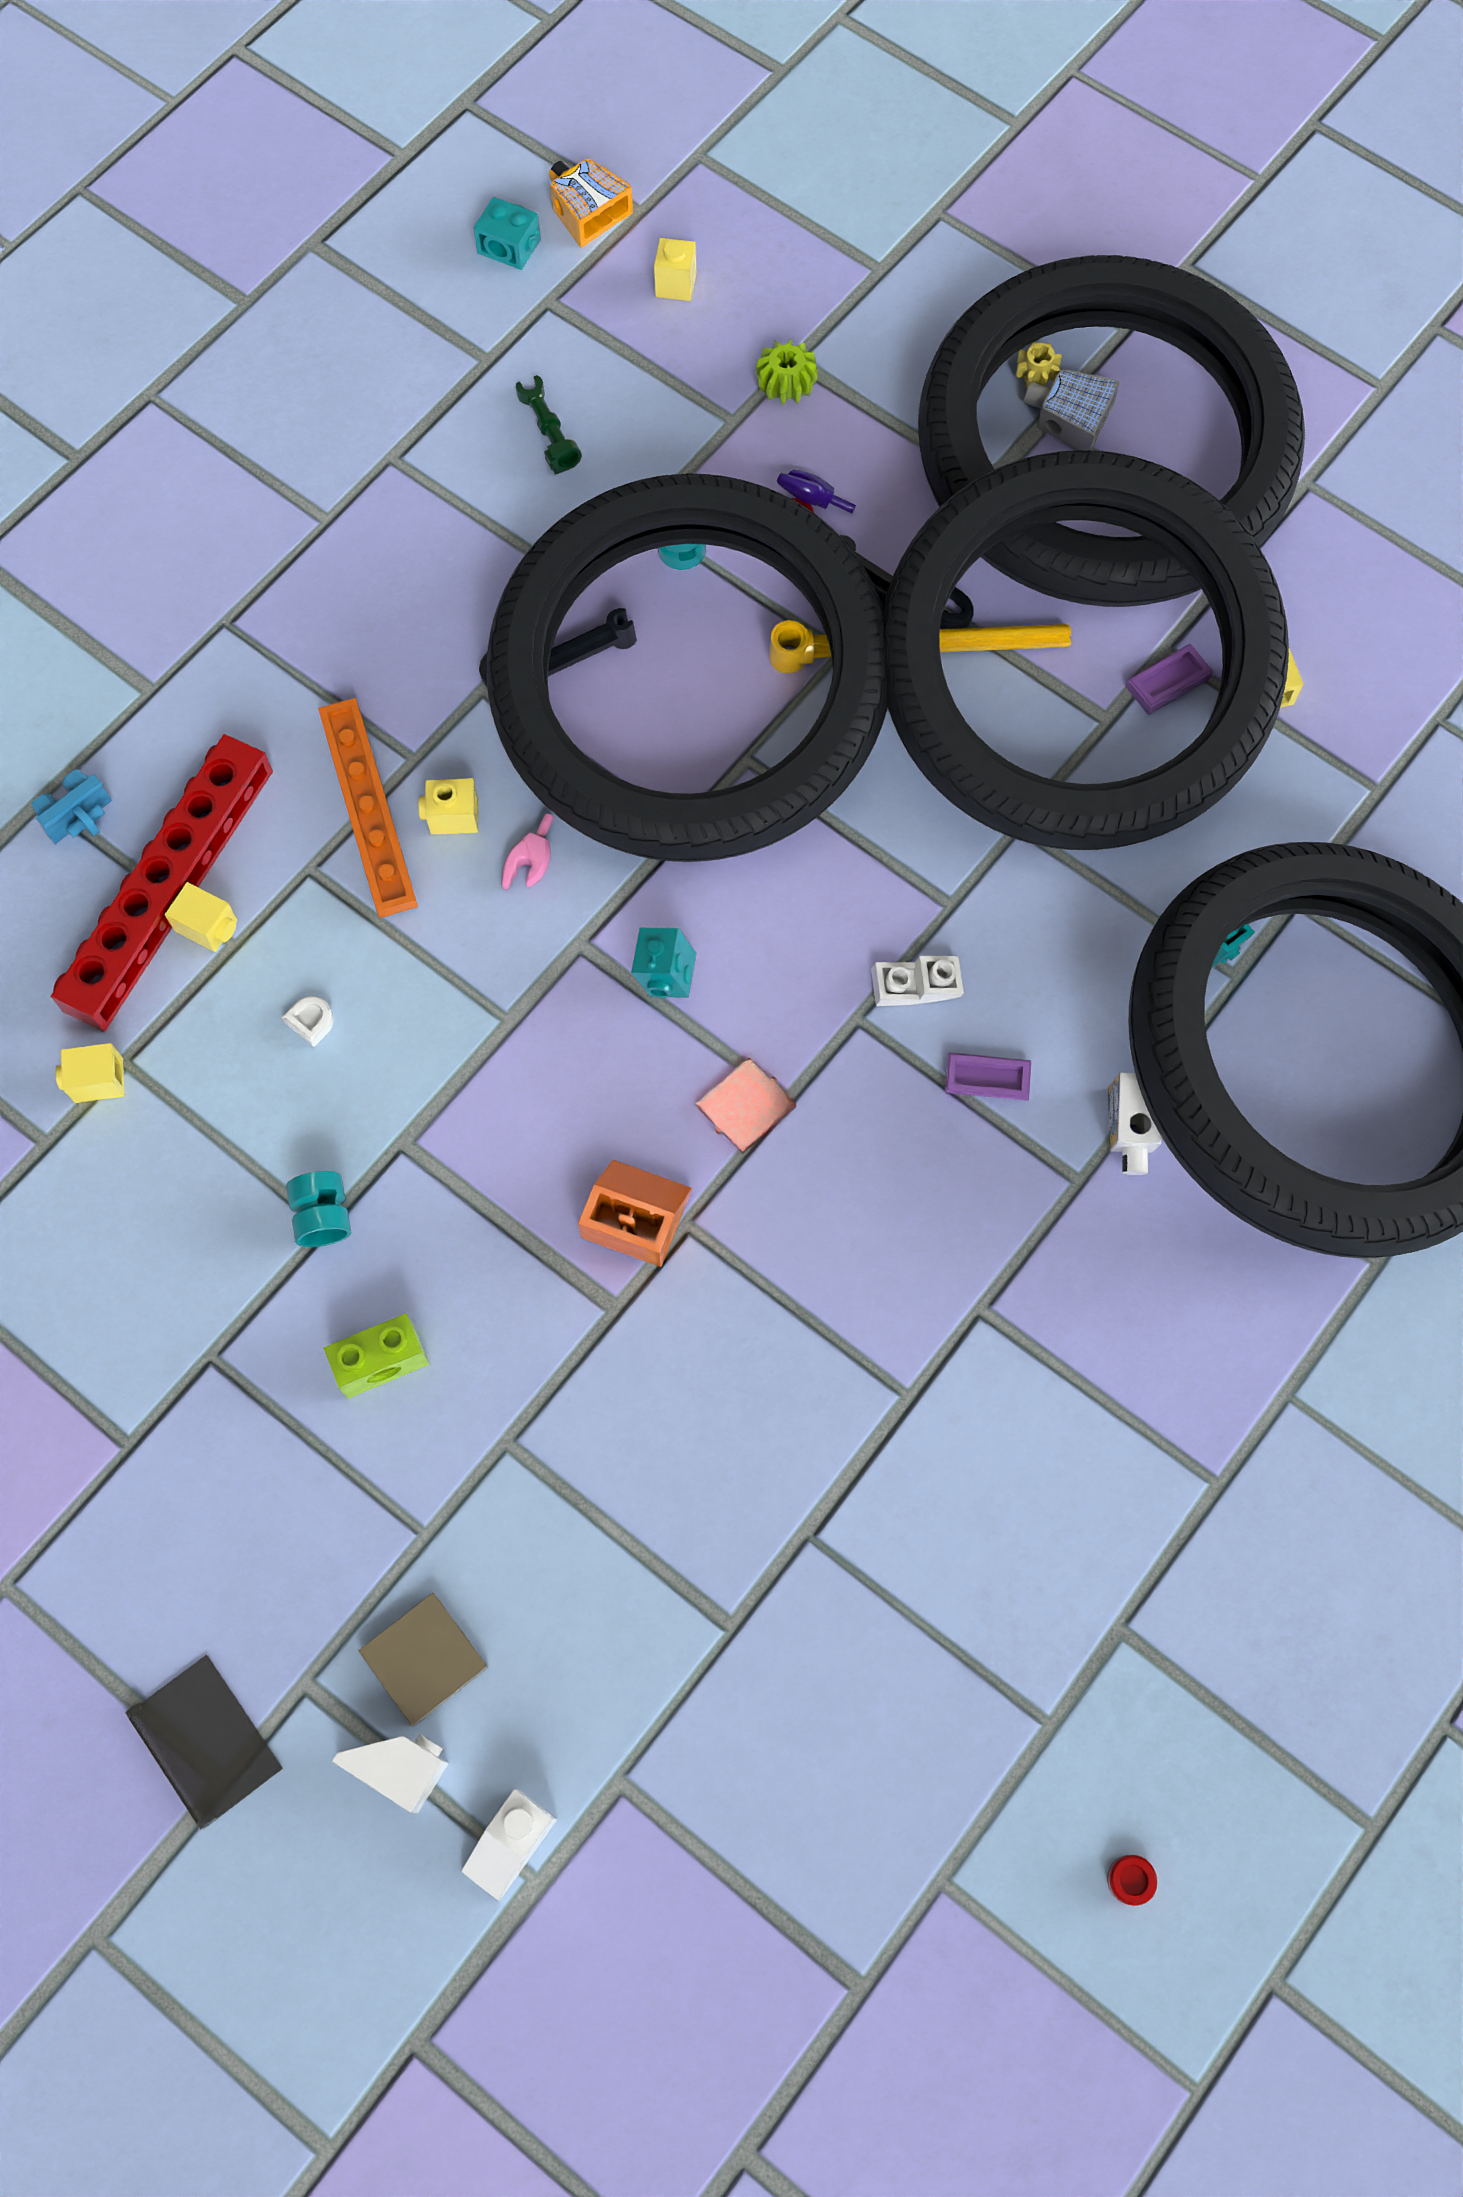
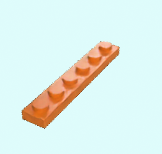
(367, 808)

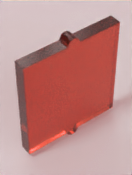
(746, 1105)

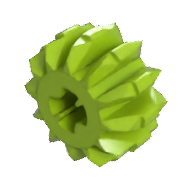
(786, 371)

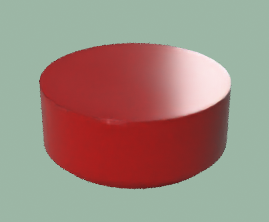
(1132, 1880)

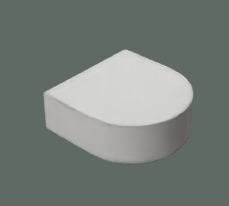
(310, 1019)

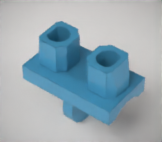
(75, 810)

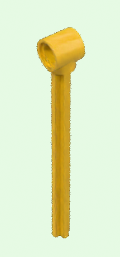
(951, 640)

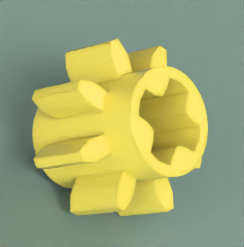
(1038, 364)

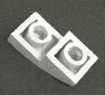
(917, 982)

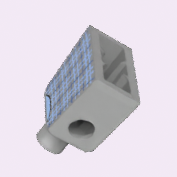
(1074, 406)

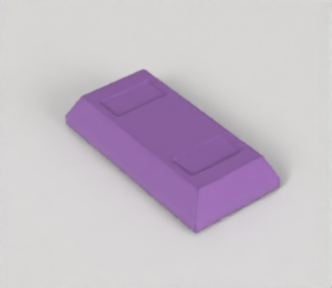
(988, 1076)

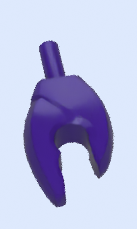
(812, 490)

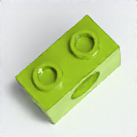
(376, 1356)

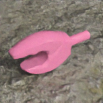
(531, 851)

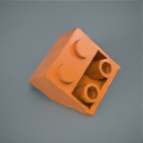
(634, 1212)

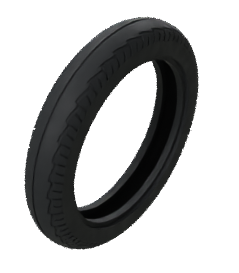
(1139, 298)
(1123, 494)
(663, 514)
(1182, 1081)

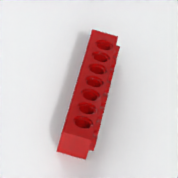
(143, 934)

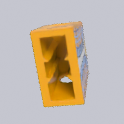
(588, 199)

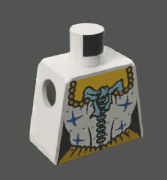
(1127, 1108)

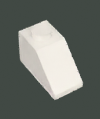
(397, 1768)
(508, 1844)

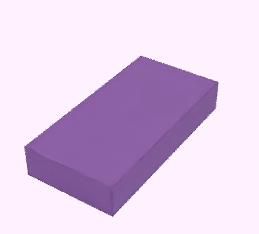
(1169, 679)

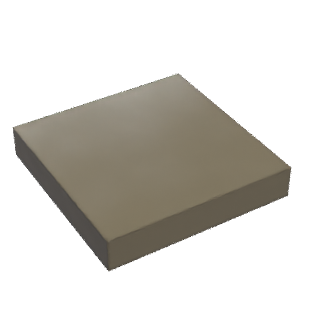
(423, 1659)

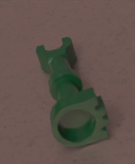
(562, 453)

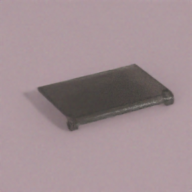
(204, 1742)

